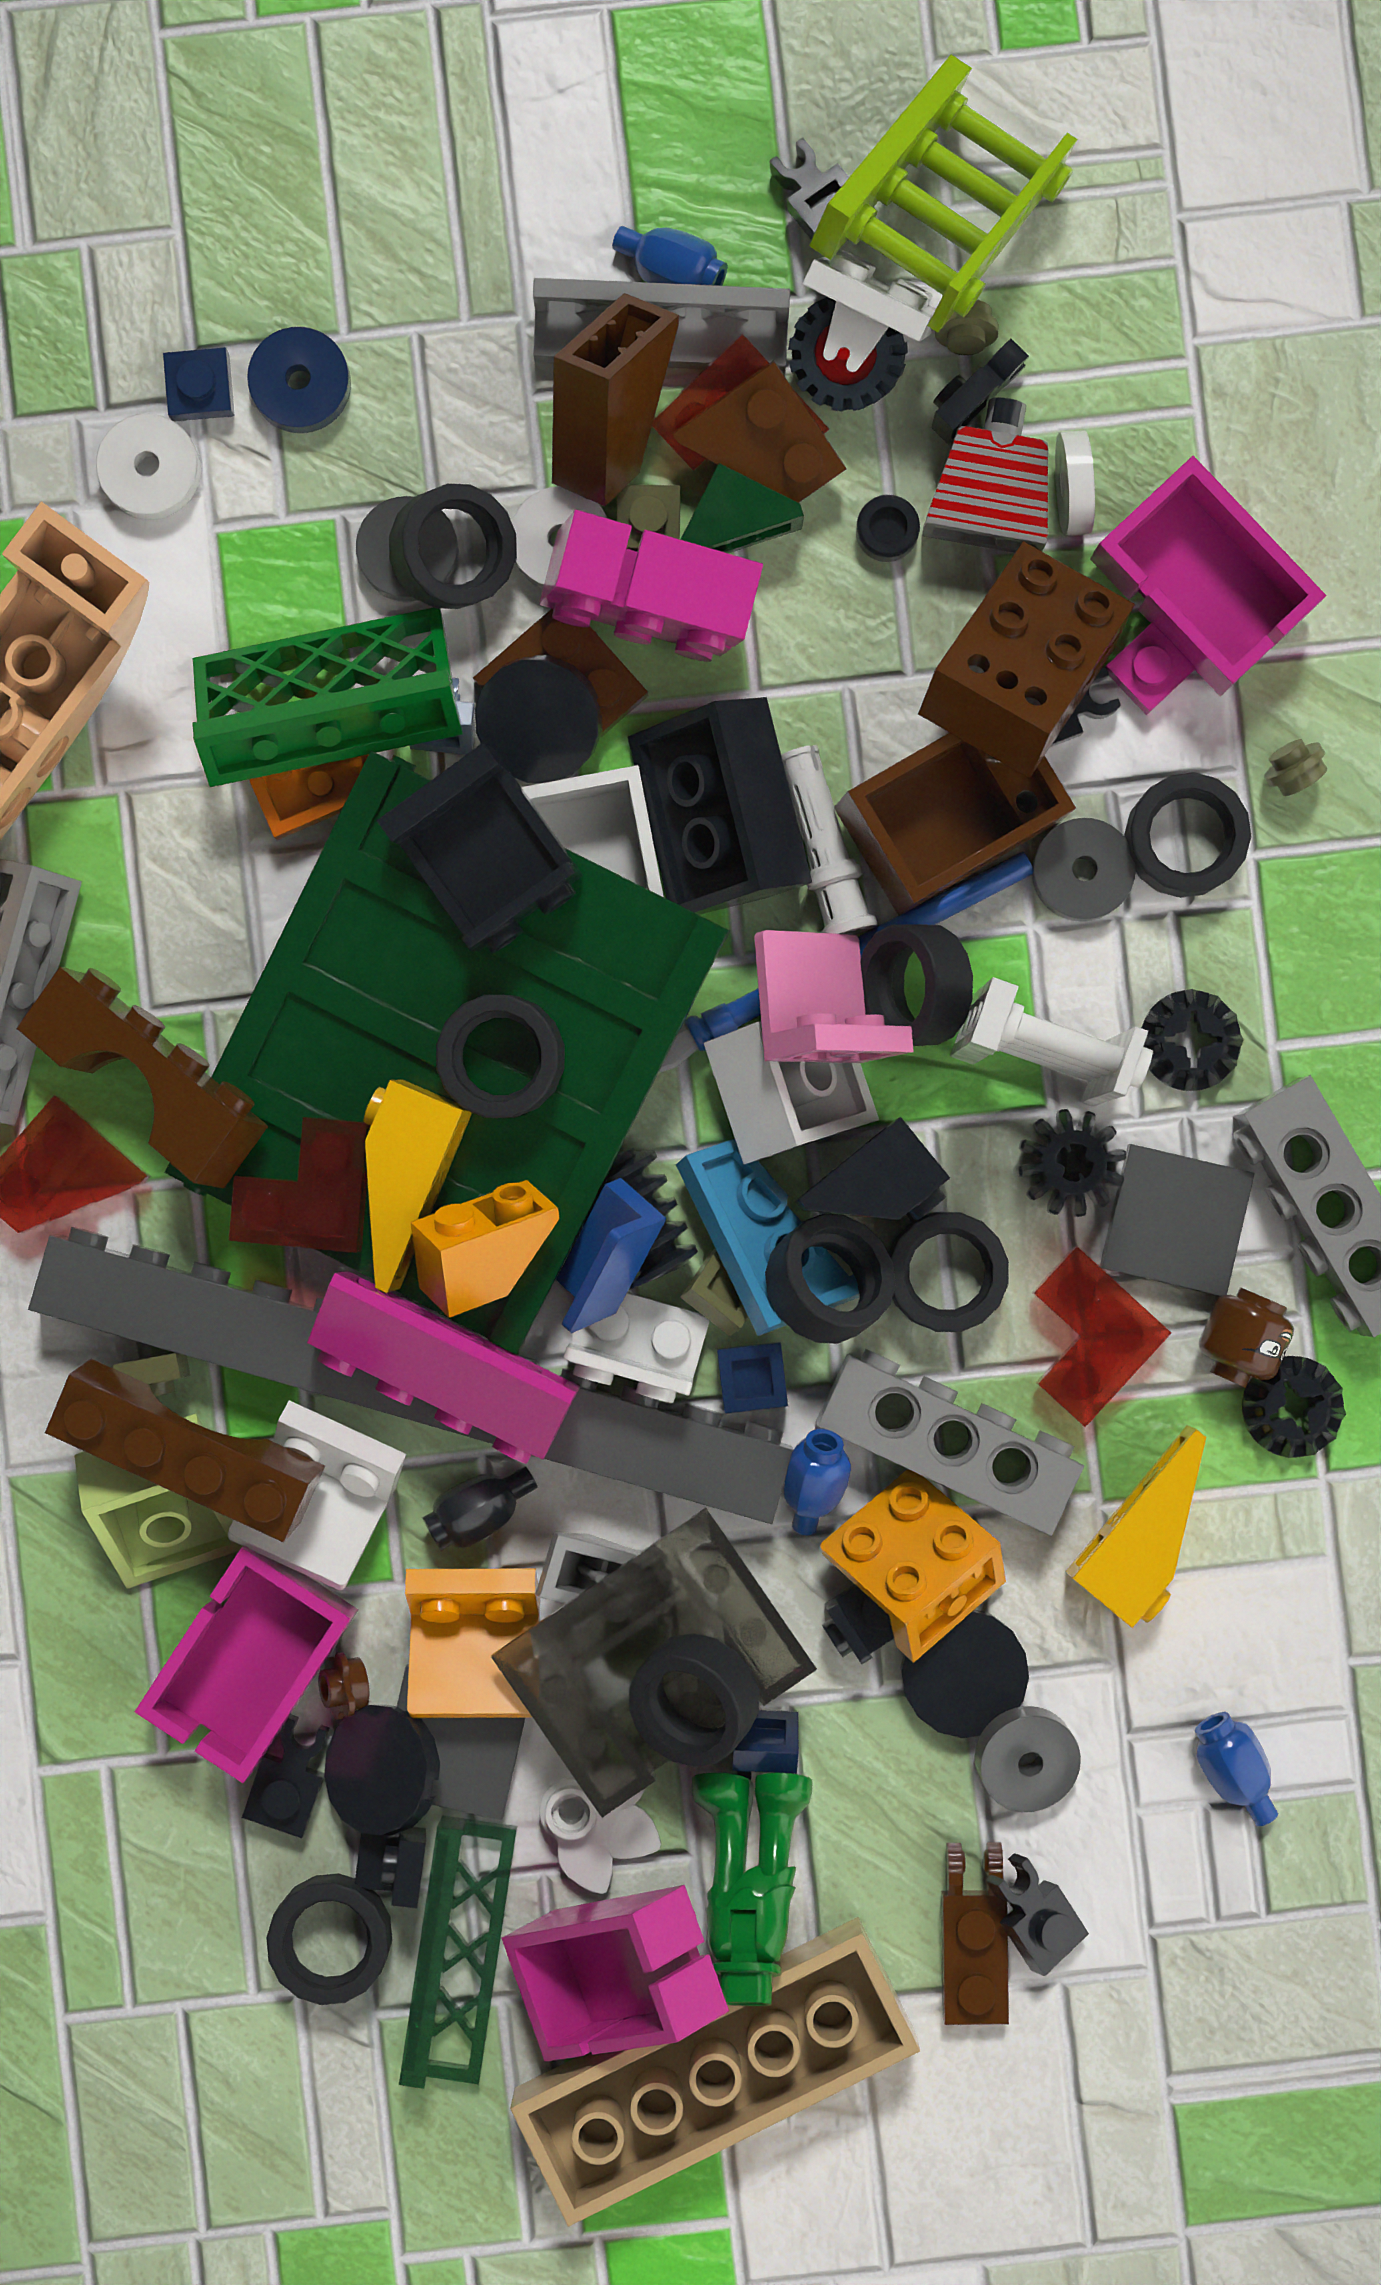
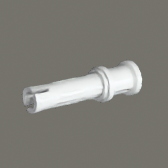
(831, 871)

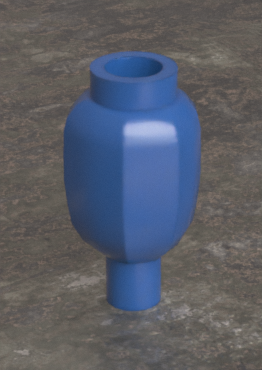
(671, 256)
(816, 1478)
(1236, 1765)

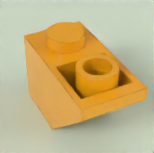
(482, 1246)

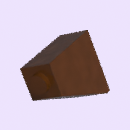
(608, 397)

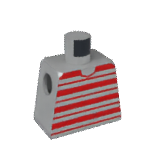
(993, 485)

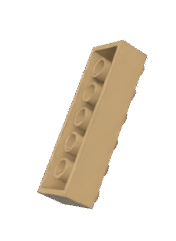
(647, 2112)

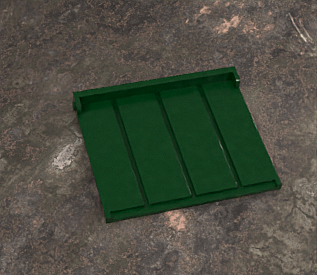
(380, 968)

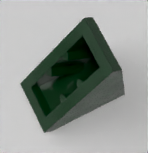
(740, 513)

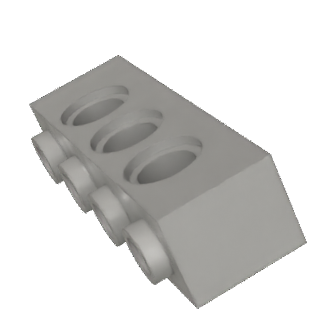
(1335, 1167)
(1033, 1499)

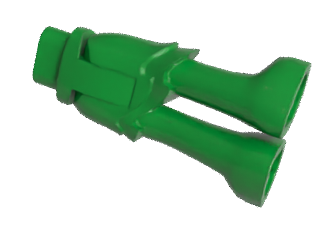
(752, 1906)

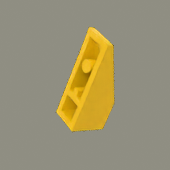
(407, 1162)
(1141, 1542)

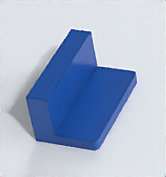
(608, 1254)

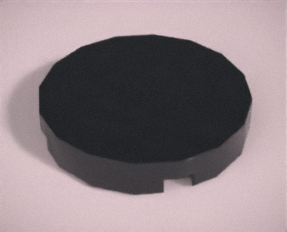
(539, 718)
(967, 1676)
(381, 1770)

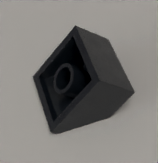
(881, 1180)

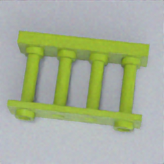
(914, 142)

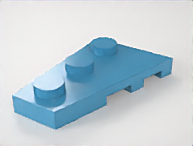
(746, 1221)

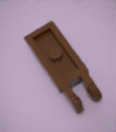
(974, 1944)

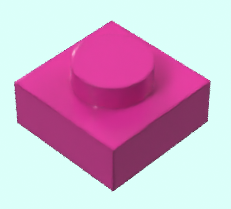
(1149, 668)

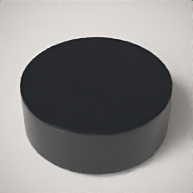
(887, 528)

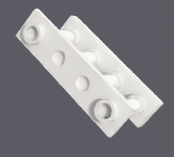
(1001, 1026)

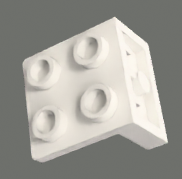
(643, 1343)
(346, 1502)

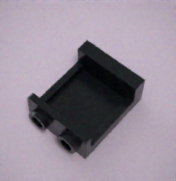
(483, 849)

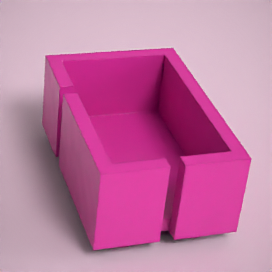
(1207, 575)
(660, 592)
(246, 1661)
(615, 1974)

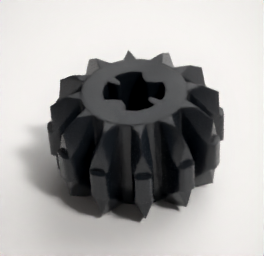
(1090, 1153)

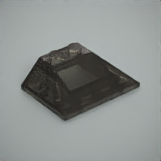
(583, 1656)

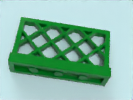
(327, 721)

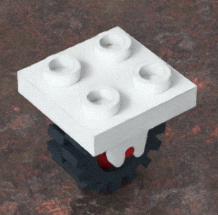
(852, 341)

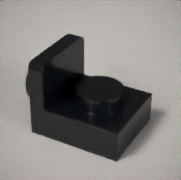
(857, 1624)
(393, 1864)

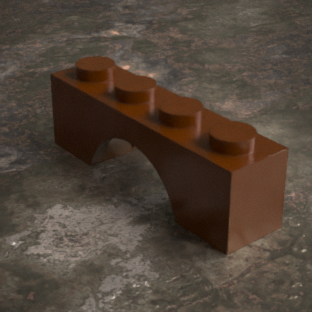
(197, 1122)
(231, 1475)

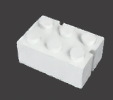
(603, 821)

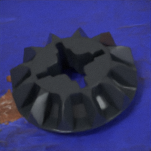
(1213, 1061)
(1283, 1435)

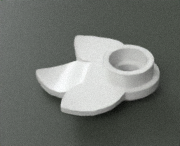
(591, 1841)

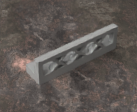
(707, 316)
(31, 947)

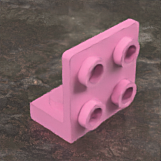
(816, 1001)

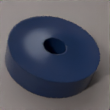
(294, 351)

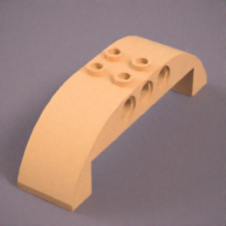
(61, 644)

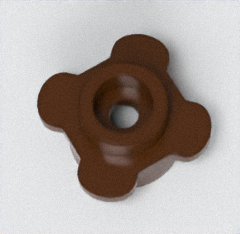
(343, 1685)

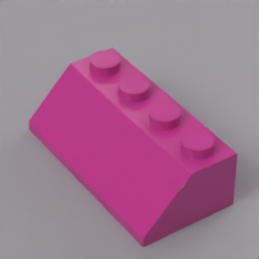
(442, 1365)

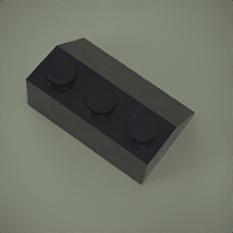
(720, 806)

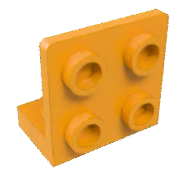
(917, 1560)
(455, 1629)

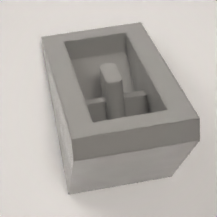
(577, 1563)

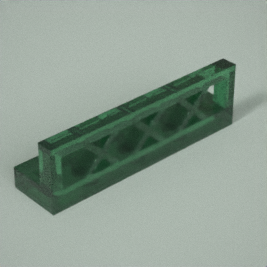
(433, 1949)

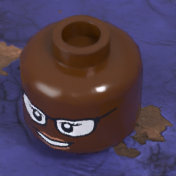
(1246, 1337)

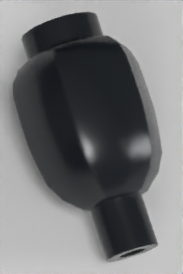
(476, 1508)

